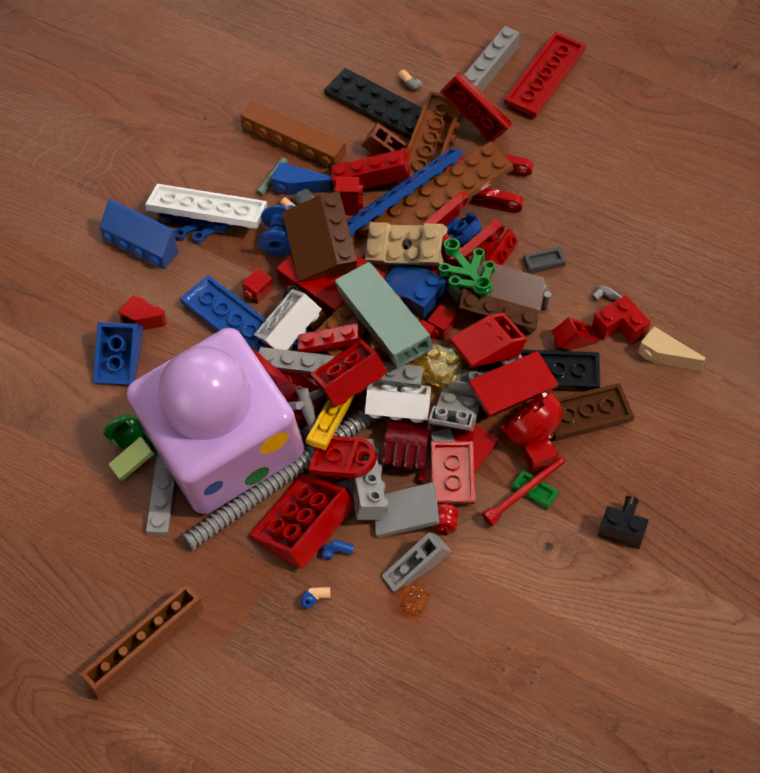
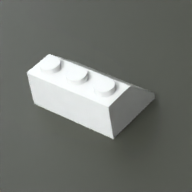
(288, 321)
(398, 402)

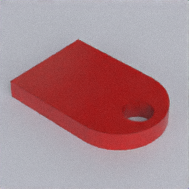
(343, 458)

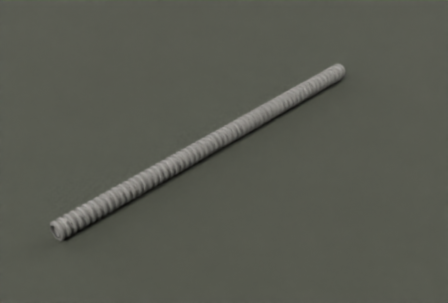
(270, 484)

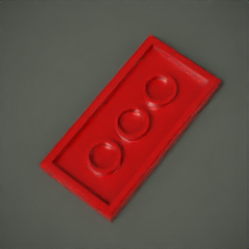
(512, 384)
(482, 444)

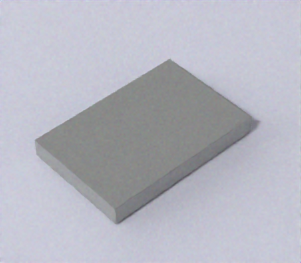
(409, 510)

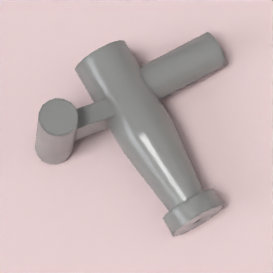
(305, 404)

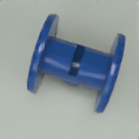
(276, 239)

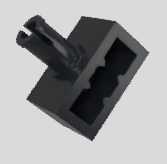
(624, 525)

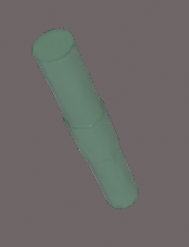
(268, 181)

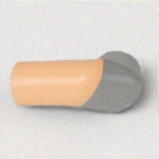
(409, 81)

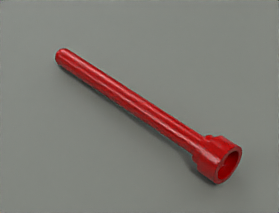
(493, 514)

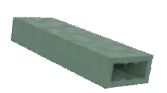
(384, 314)

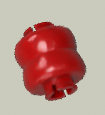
(447, 519)

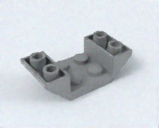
(458, 404)

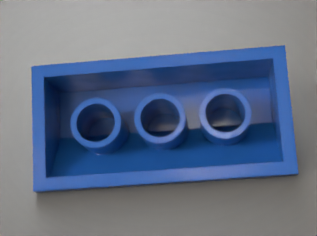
(138, 234)

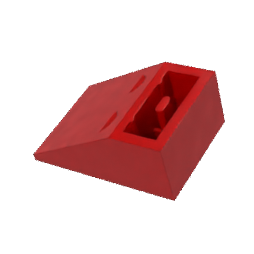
(489, 340)

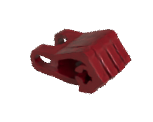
(406, 444)

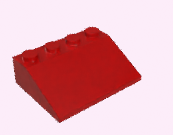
(303, 520)

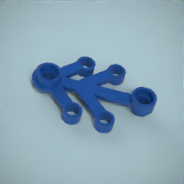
(194, 224)

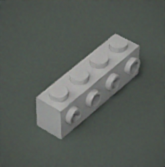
(369, 492)

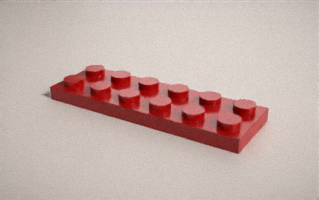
(545, 74)

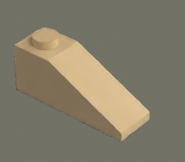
(667, 351)

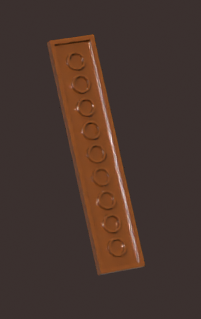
(467, 175)

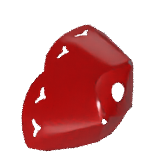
(281, 381)

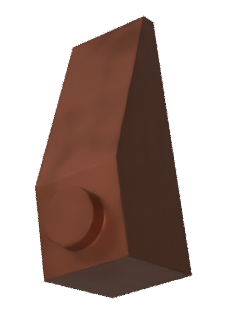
(382, 140)

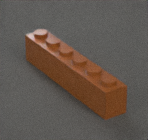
(293, 134)
(141, 641)

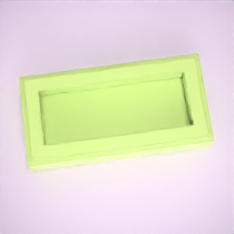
(131, 458)

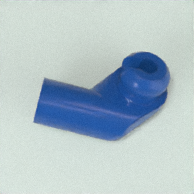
(336, 546)

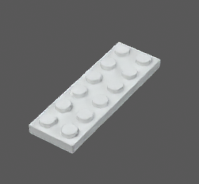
(206, 206)

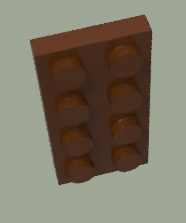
(593, 411)

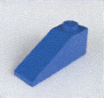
(292, 179)

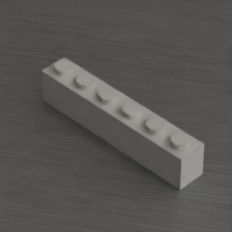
(494, 58)

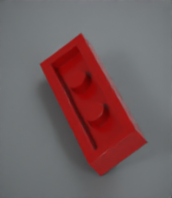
(329, 338)

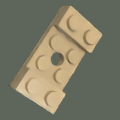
(387, 243)

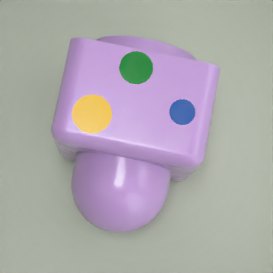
(216, 419)

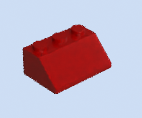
(349, 373)

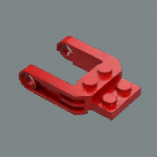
(501, 199)
(482, 240)

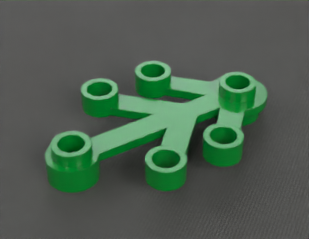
(480, 284)

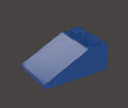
(417, 287)
(117, 352)

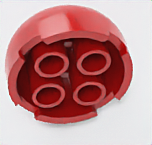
(534, 420)

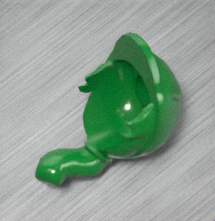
(125, 430)

